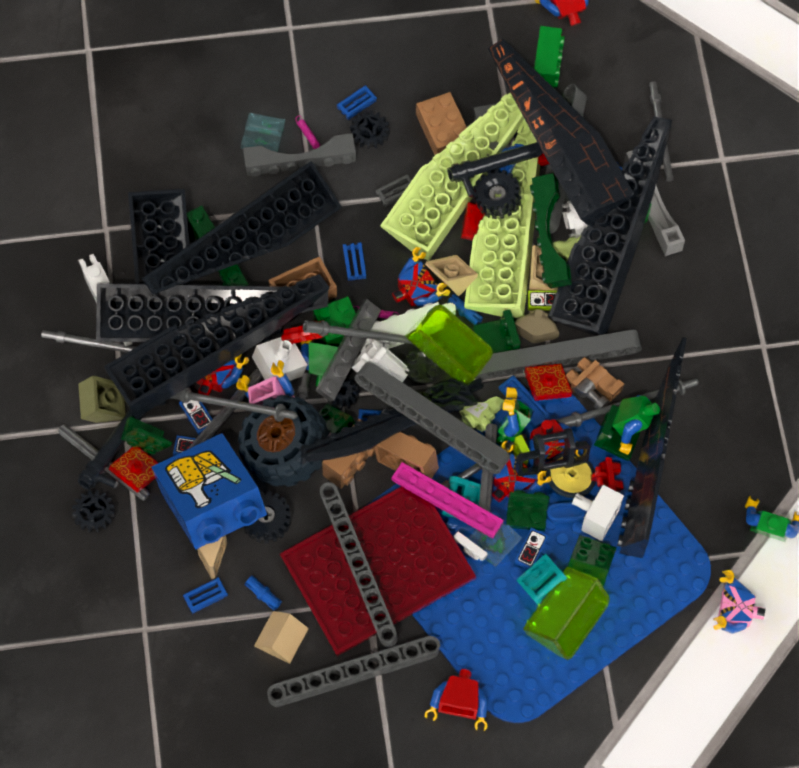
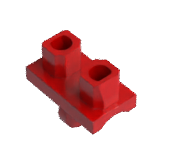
(605, 475)

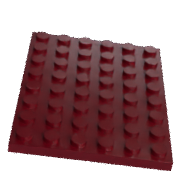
(407, 554)

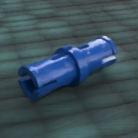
(469, 314)
(263, 593)

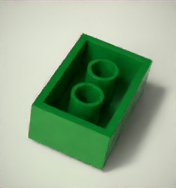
(549, 54)

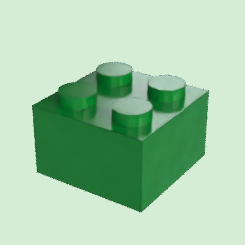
(339, 314)

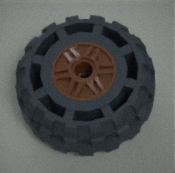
(273, 447)

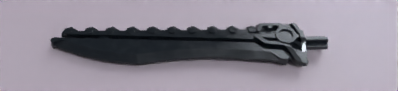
(364, 435)

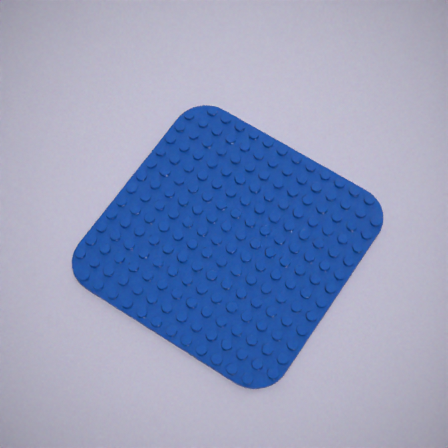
(485, 619)

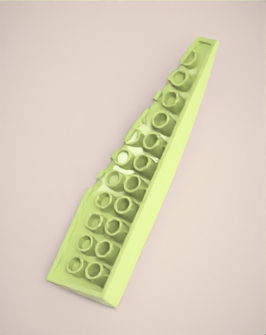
(434, 202)
(504, 247)

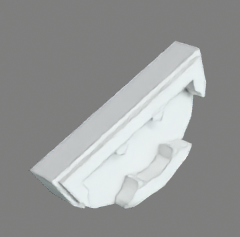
(470, 548)

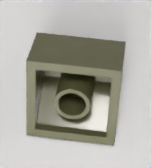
(100, 400)

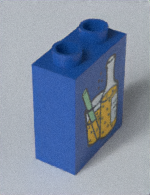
(209, 491)

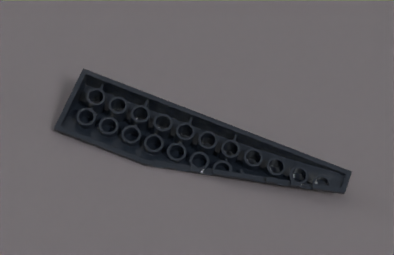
(135, 315)

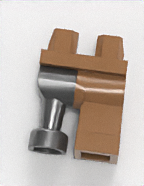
(592, 378)

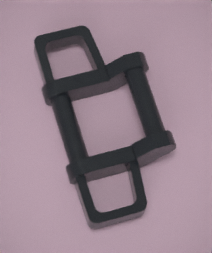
(539, 453)

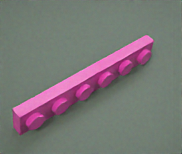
(447, 500)

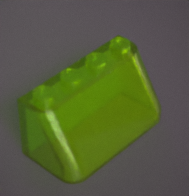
(450, 344)
(568, 613)

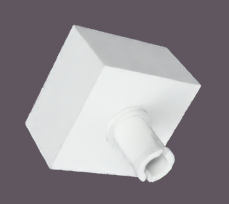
(278, 350)
(600, 511)

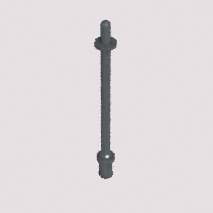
(323, 328)
(279, 412)
(576, 419)

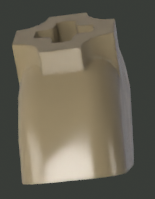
(536, 327)

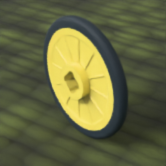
(569, 486)

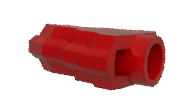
(297, 335)

